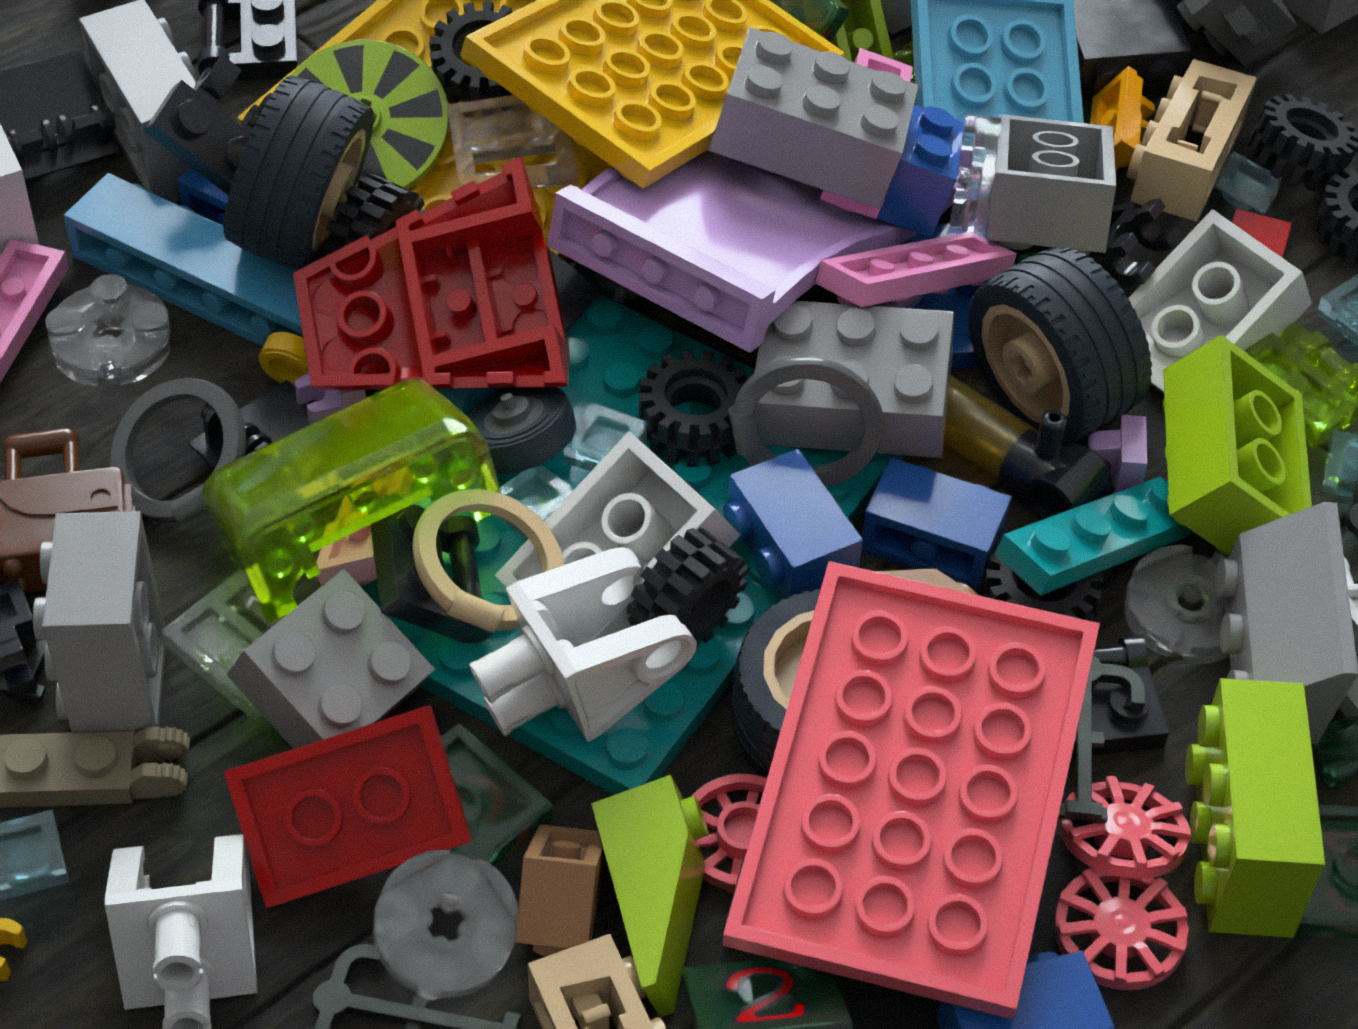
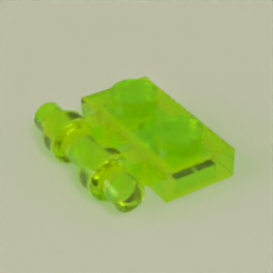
(1317, 373)

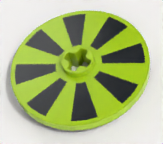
(405, 100)

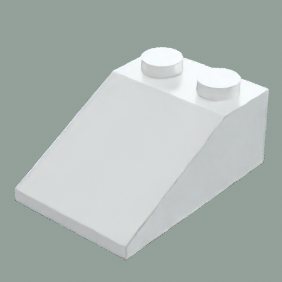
(1216, 287)
(622, 503)

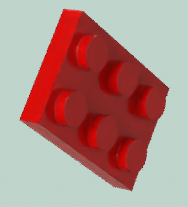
(348, 806)

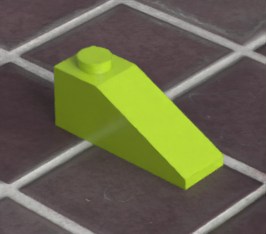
(657, 878)

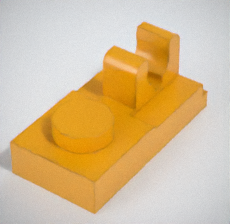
(1125, 109)

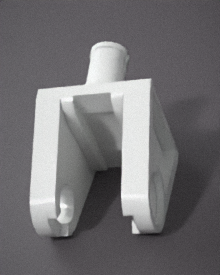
(590, 680)
(182, 940)

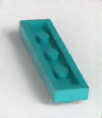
(1092, 537)

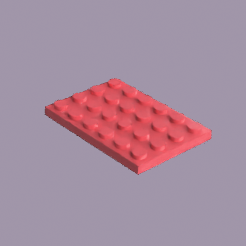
(915, 790)

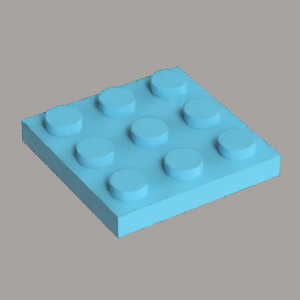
(997, 58)

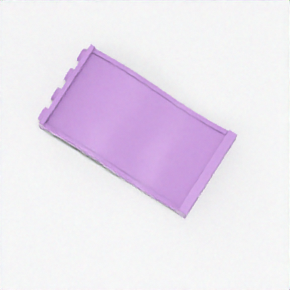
(713, 240)

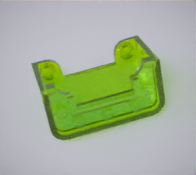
(338, 480)

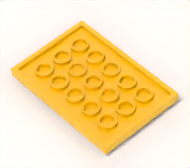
(629, 75)

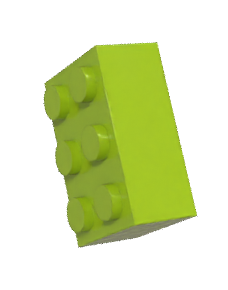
(1232, 444)
(1255, 808)

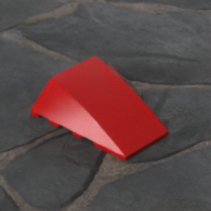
(441, 298)

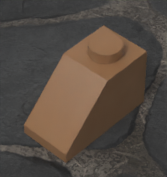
(560, 889)

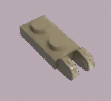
(91, 767)

